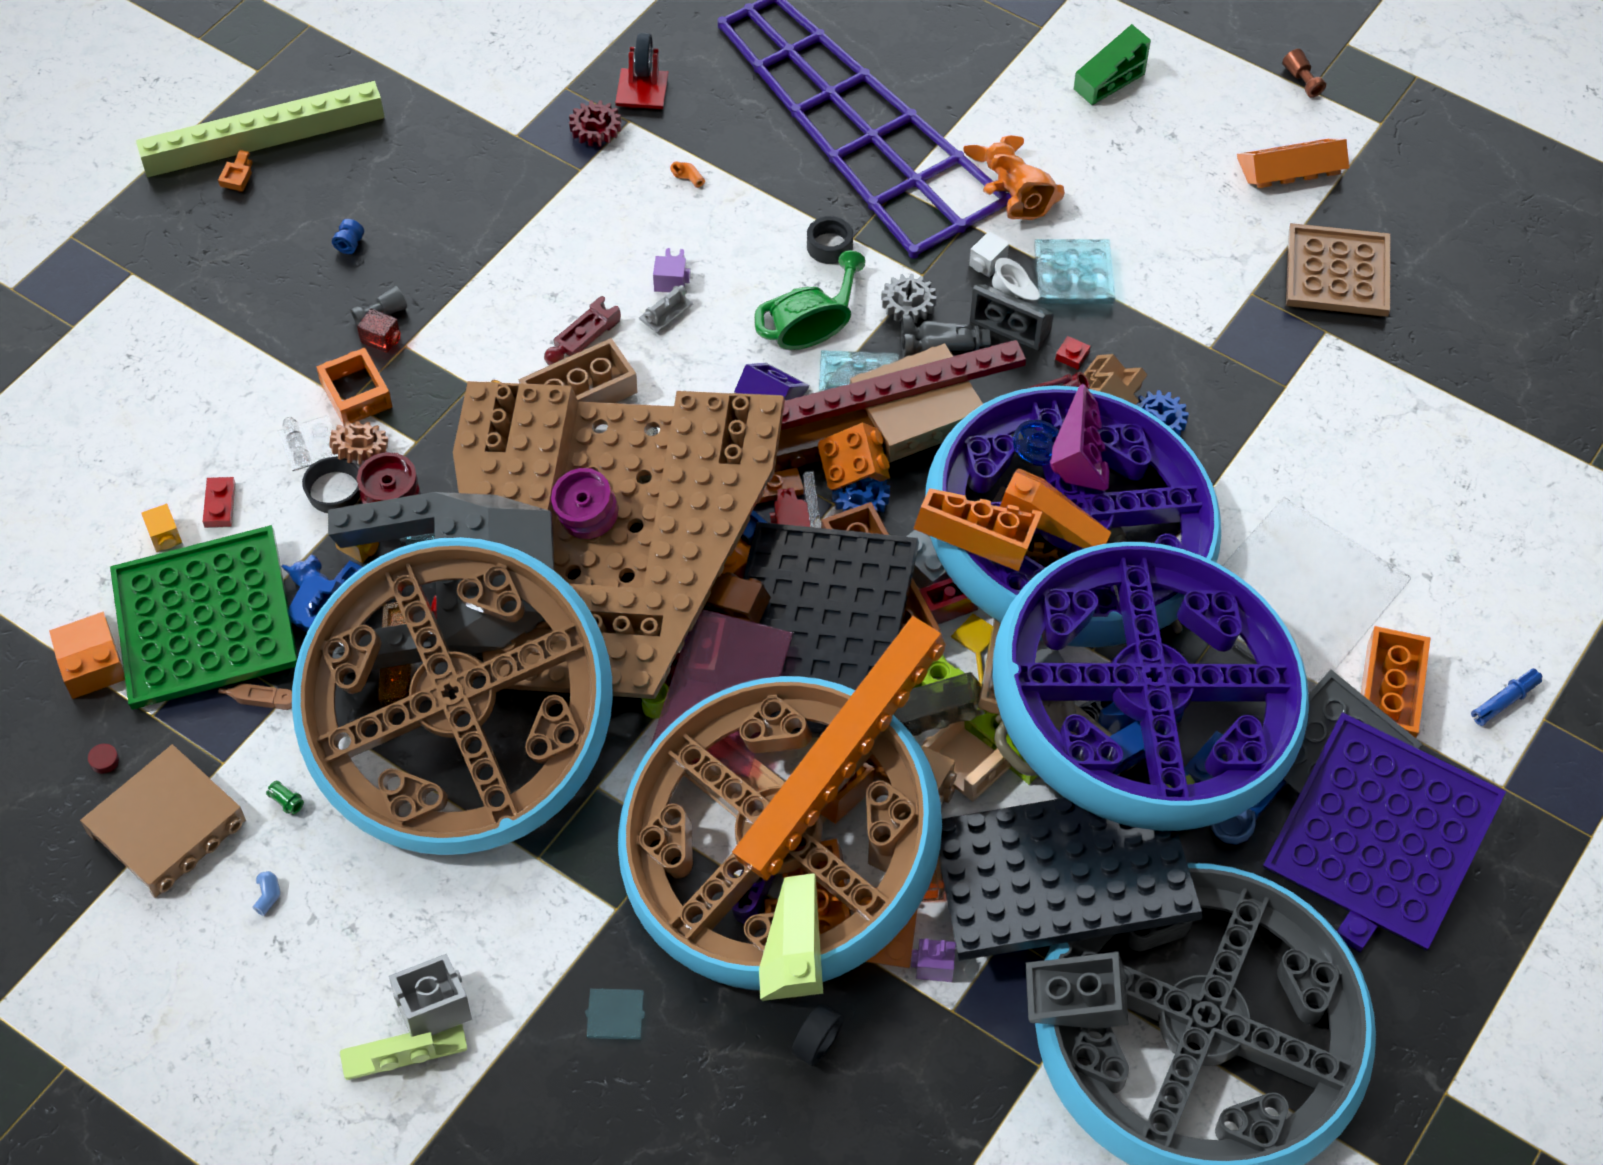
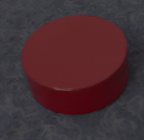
(103, 758)

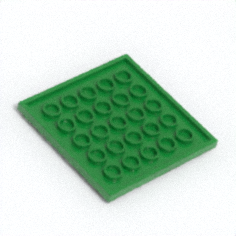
(202, 617)

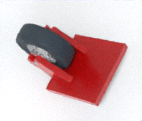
(638, 84)

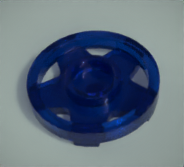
(1035, 443)

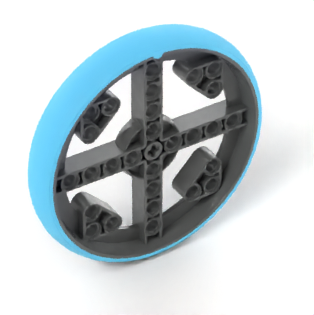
(1314, 950)

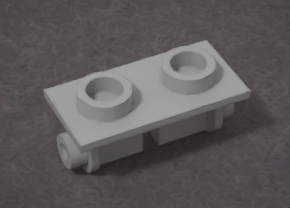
(666, 309)

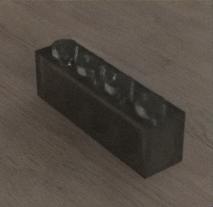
(941, 704)

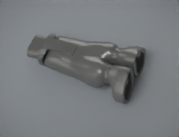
(932, 334)

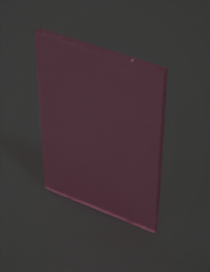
(718, 656)

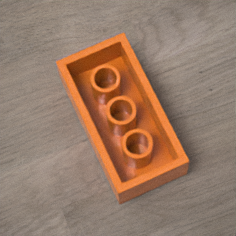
(1396, 675)

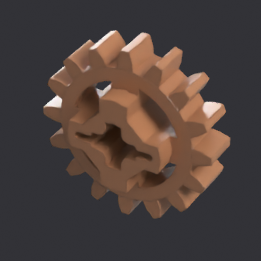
(357, 441)

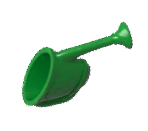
(807, 313)

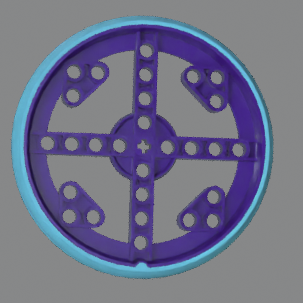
(982, 450)
(1217, 610)

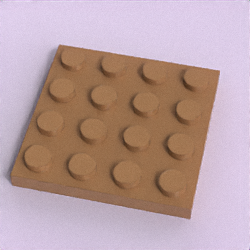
(1338, 269)

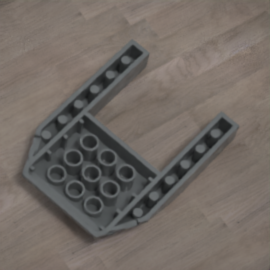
(449, 516)

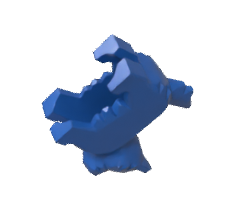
(313, 591)

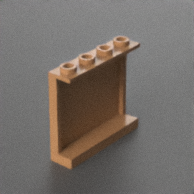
(920, 419)
(164, 820)

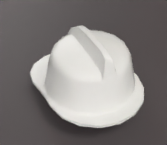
(1013, 280)

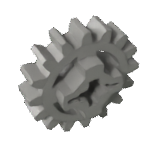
(920, 295)

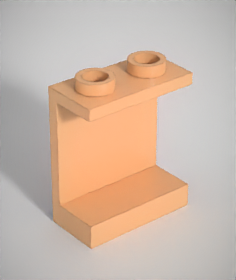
(975, 761)

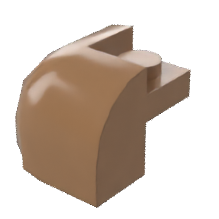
(1111, 377)

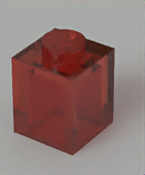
(379, 330)

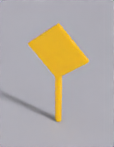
(975, 636)

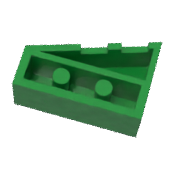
(1113, 66)

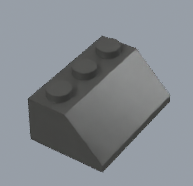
(1010, 316)

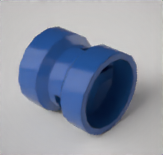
(346, 240)

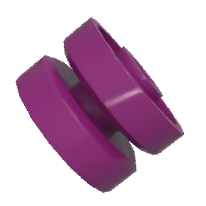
(584, 503)

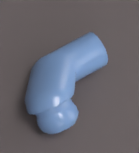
(270, 892)

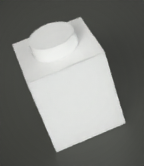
(987, 252)

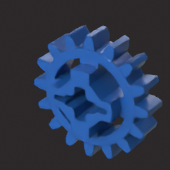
(1165, 409)
(862, 493)

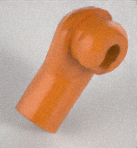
(687, 171)

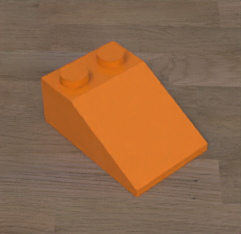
(87, 655)

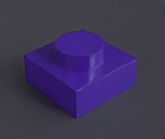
(1356, 931)

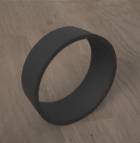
(326, 466)

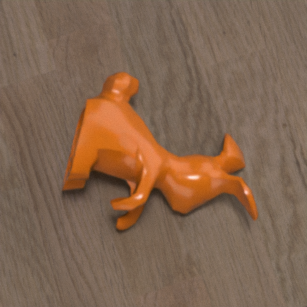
(1030, 187)

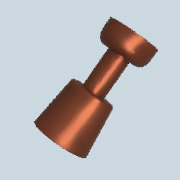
(1300, 67)

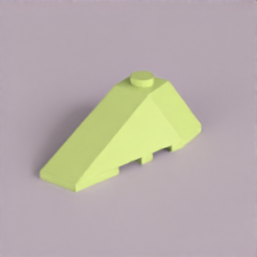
(792, 949)

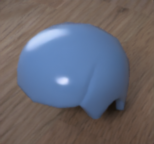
(1236, 829)

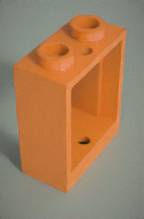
(352, 409)

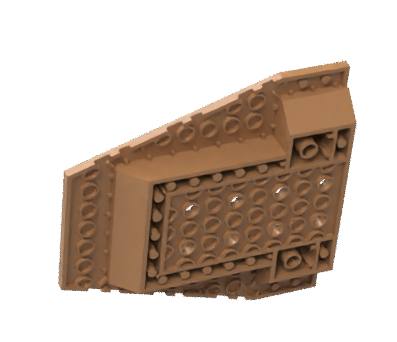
(703, 487)

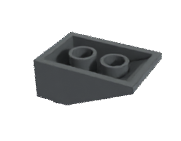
(1078, 991)

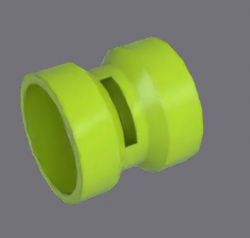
(654, 707)

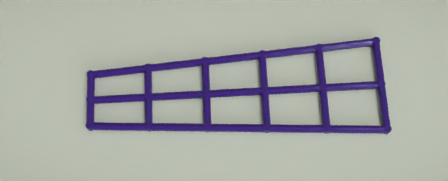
(871, 135)

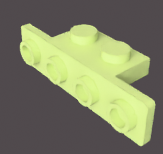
(400, 1052)

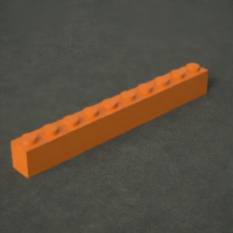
(839, 748)

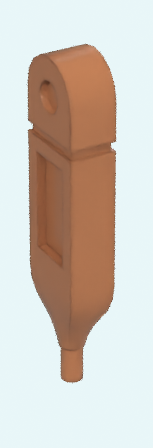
(260, 696)

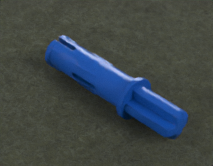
(1515, 690)

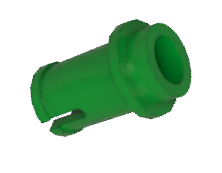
(287, 799)

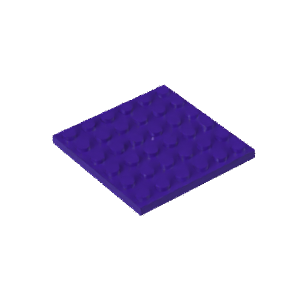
(1384, 830)

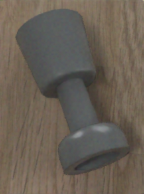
(387, 303)

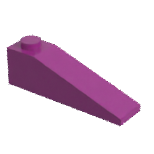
(1079, 444)

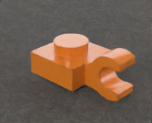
(236, 174)

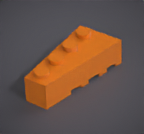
(978, 526)

